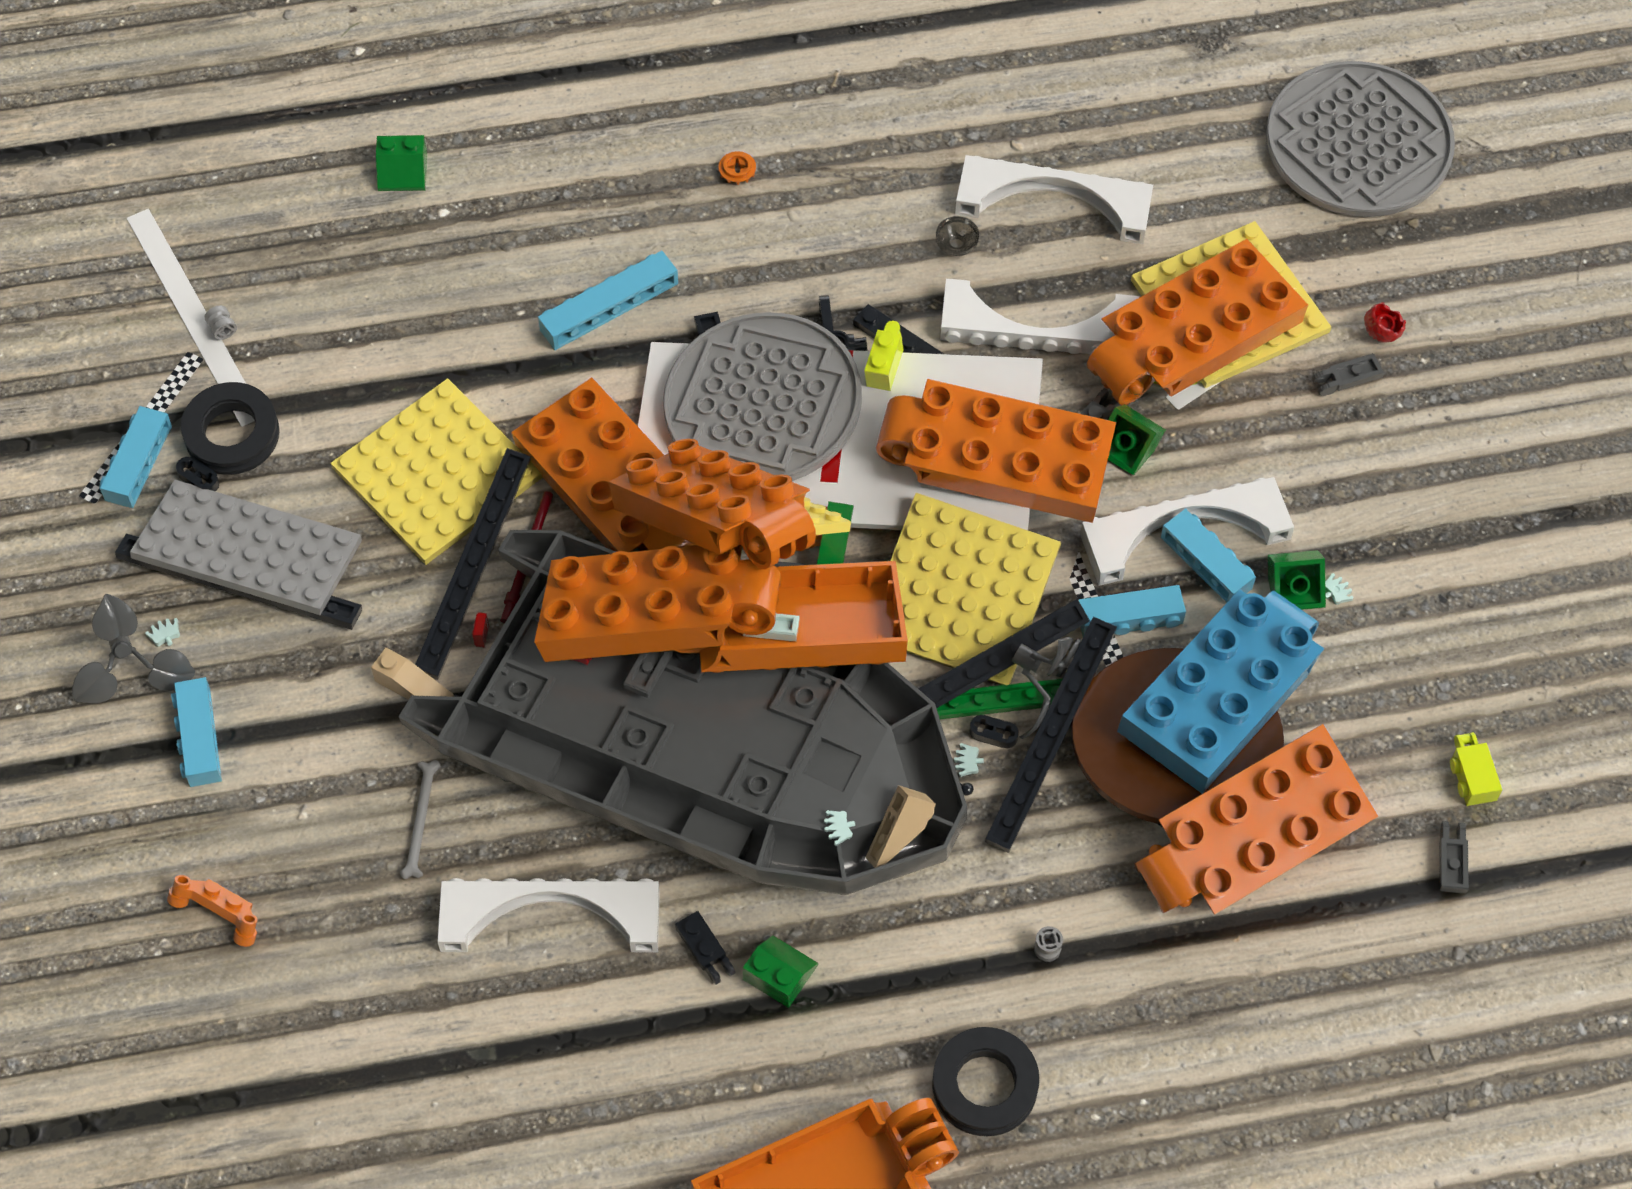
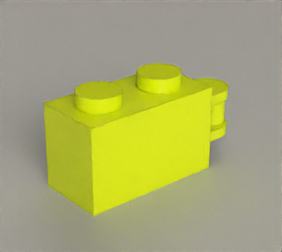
(884, 357)
(1474, 771)

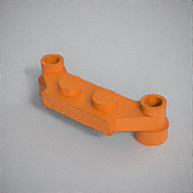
(219, 901)

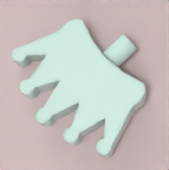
(1337, 591)
(164, 634)
(968, 760)
(839, 826)

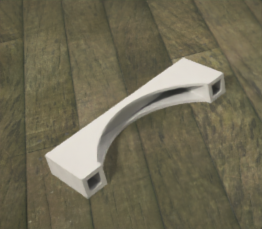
(1120, 200)
(973, 322)
(1251, 505)
(473, 905)

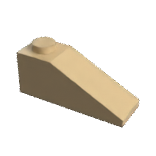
(405, 677)
(901, 824)

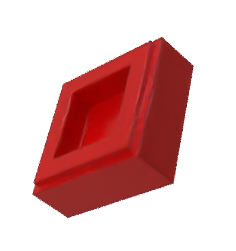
(480, 629)

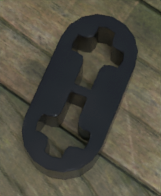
(200, 471)
(994, 731)

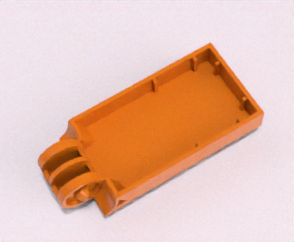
(1196, 324)
(999, 448)
(579, 449)
(717, 502)
(652, 602)
(845, 619)
(1256, 825)
(848, 1150)

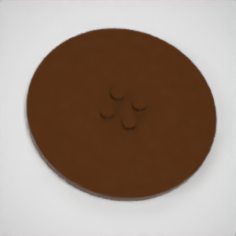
(1123, 770)

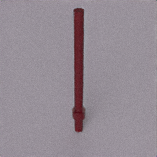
(514, 594)

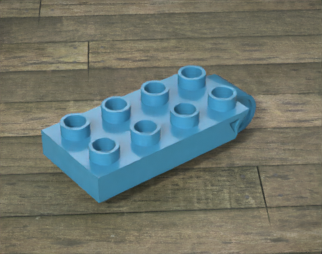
(1223, 686)

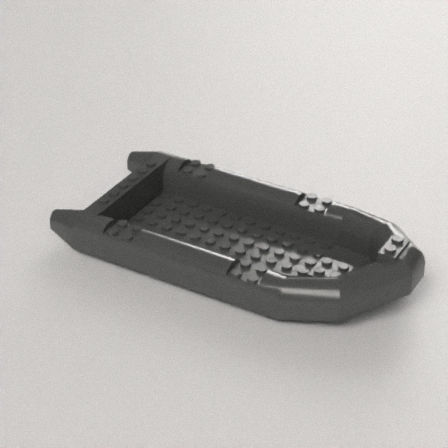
(711, 760)

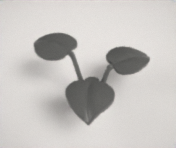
(115, 623)
(1031, 660)

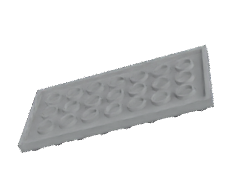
(246, 547)

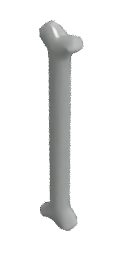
(411, 867)

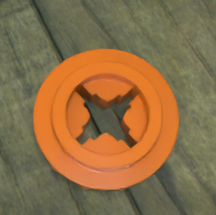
(728, 163)

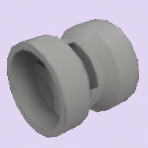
(220, 321)
(1046, 949)

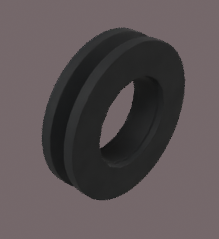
(226, 398)
(993, 1044)

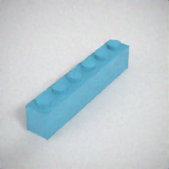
(608, 300)

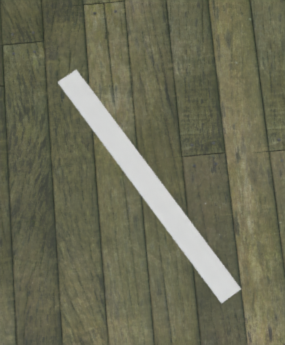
(186, 302)

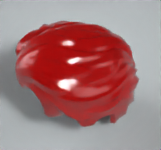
(1384, 323)

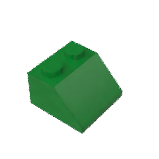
(401, 163)
(1133, 438)
(1299, 578)
(778, 970)

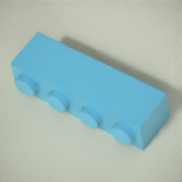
(135, 457)
(1207, 555)
(1137, 609)
(197, 732)

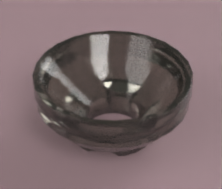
(957, 228)

